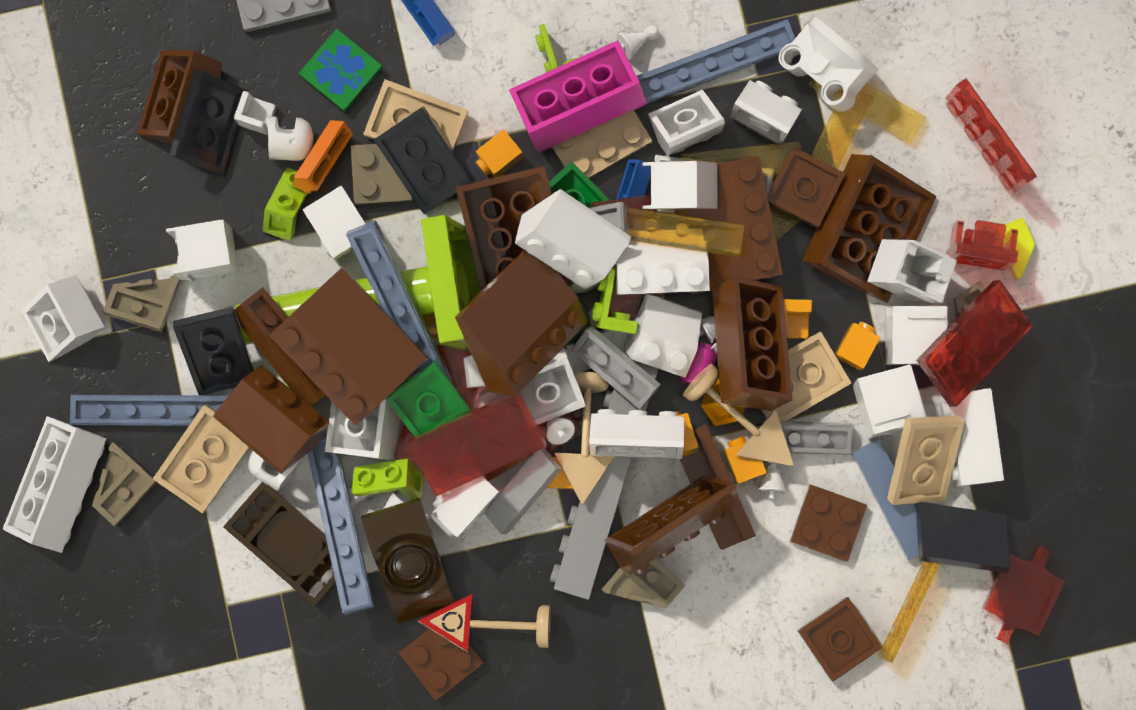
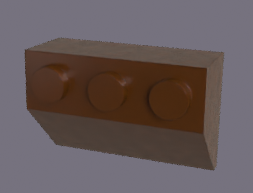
(170, 91)
(272, 419)

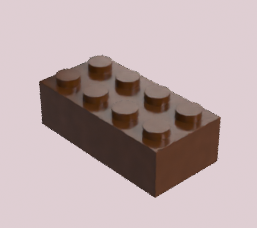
(751, 344)

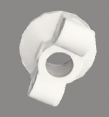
(829, 62)

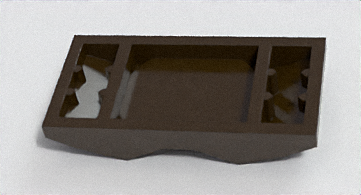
(284, 542)
(408, 560)

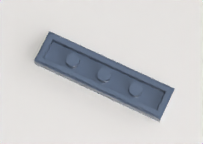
(878, 472)

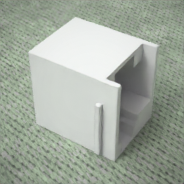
(682, 185)
(332, 219)
(204, 250)
(912, 270)
(911, 331)
(887, 400)

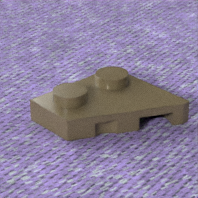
(143, 302)
(121, 485)
(652, 586)

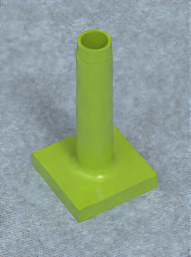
(438, 289)

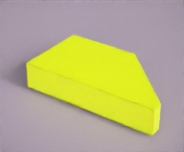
(1024, 246)

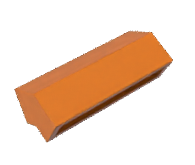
(320, 154)

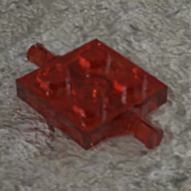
(1023, 595)

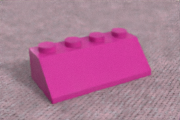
(578, 96)

